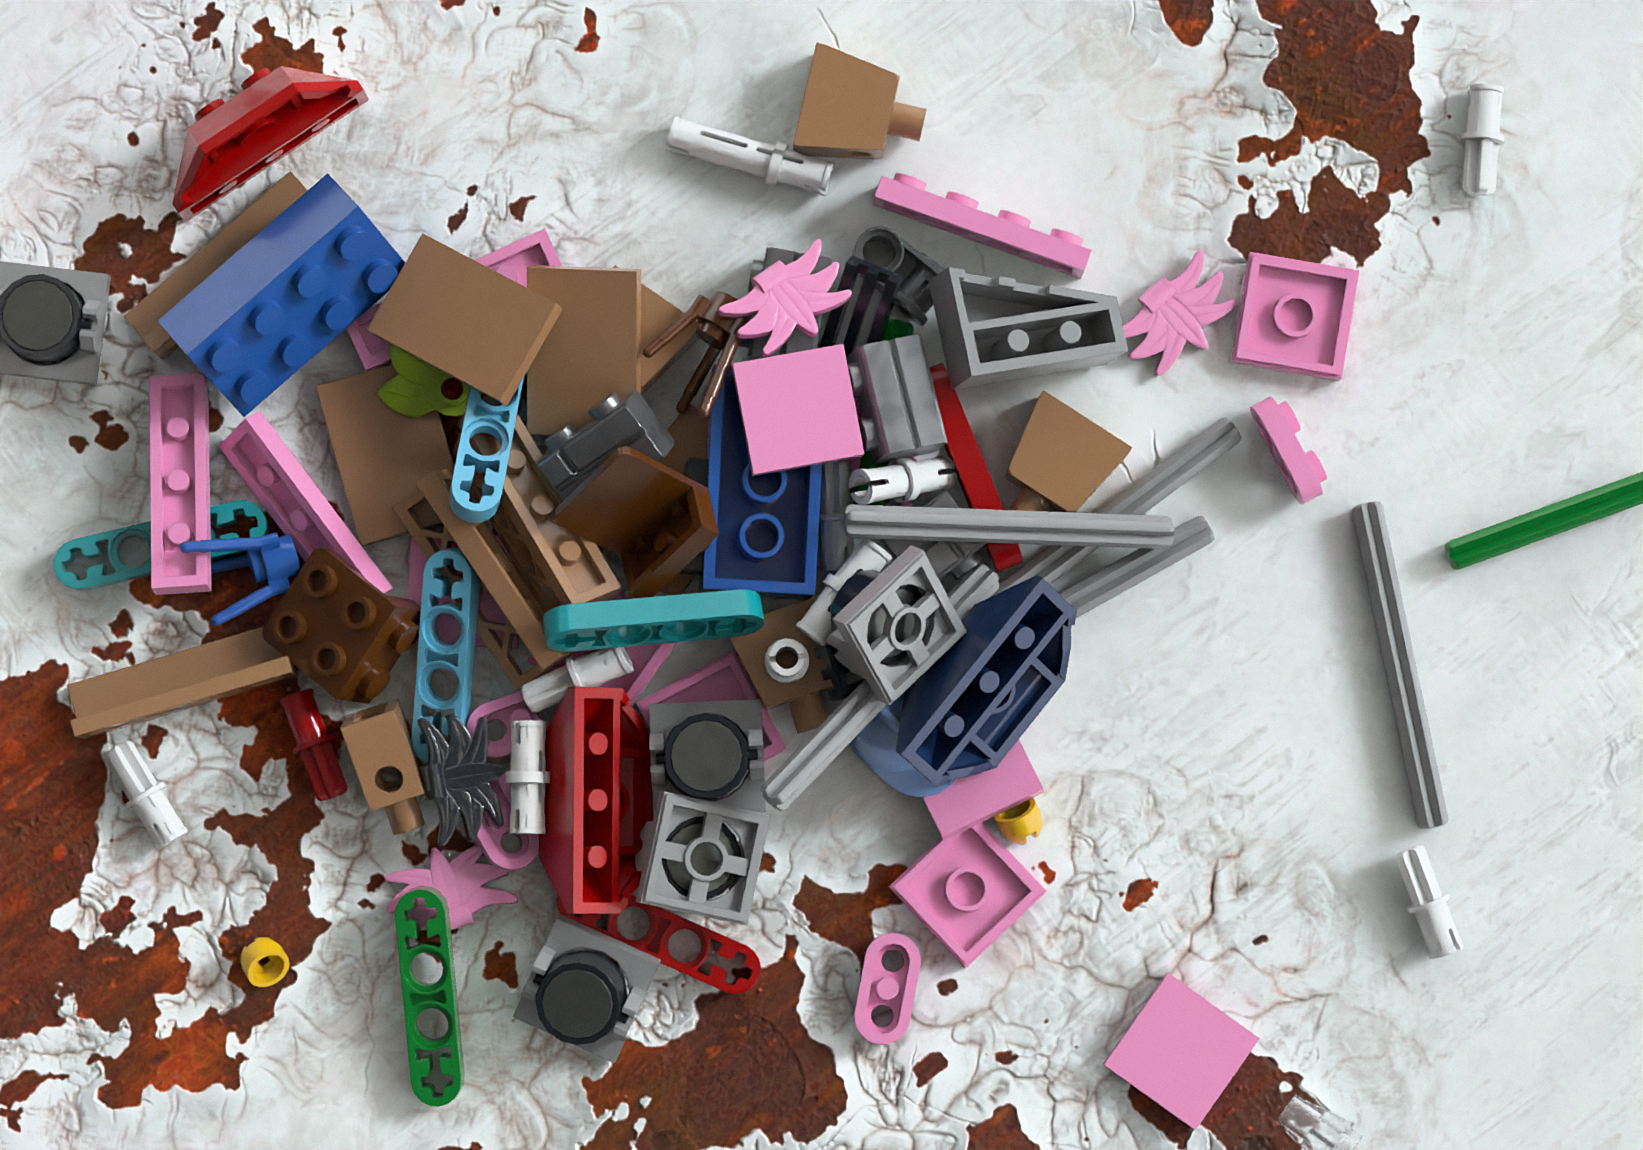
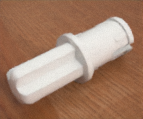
(1482, 139)
(833, 501)
(584, 671)
(145, 794)
(1428, 903)

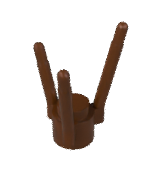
(715, 331)

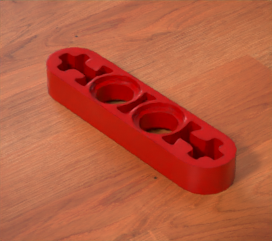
(969, 464)
(656, 940)

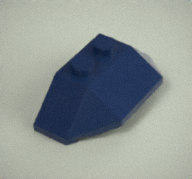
(988, 684)

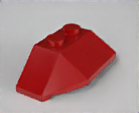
(257, 130)
(595, 799)

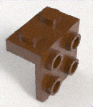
(643, 515)
(342, 628)

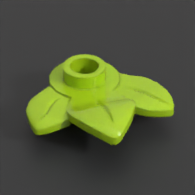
(419, 388)

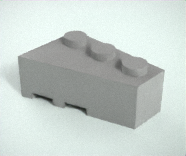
(1021, 330)

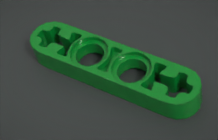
(436, 995)

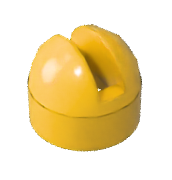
(1020, 822)
(270, 972)

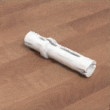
(743, 154)

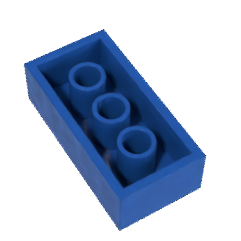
(284, 295)
(762, 520)

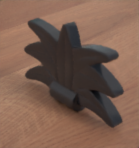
(460, 777)

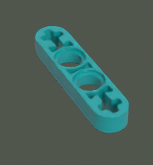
(90, 547)
(653, 620)

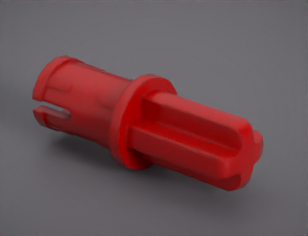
(314, 745)

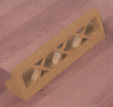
(208, 259)
(551, 559)
(495, 572)
(176, 683)

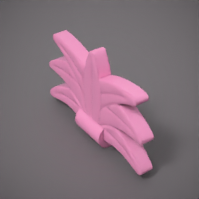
(787, 299)
(1175, 313)
(458, 882)

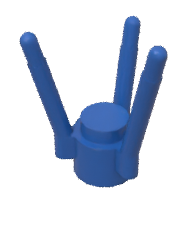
(269, 560)

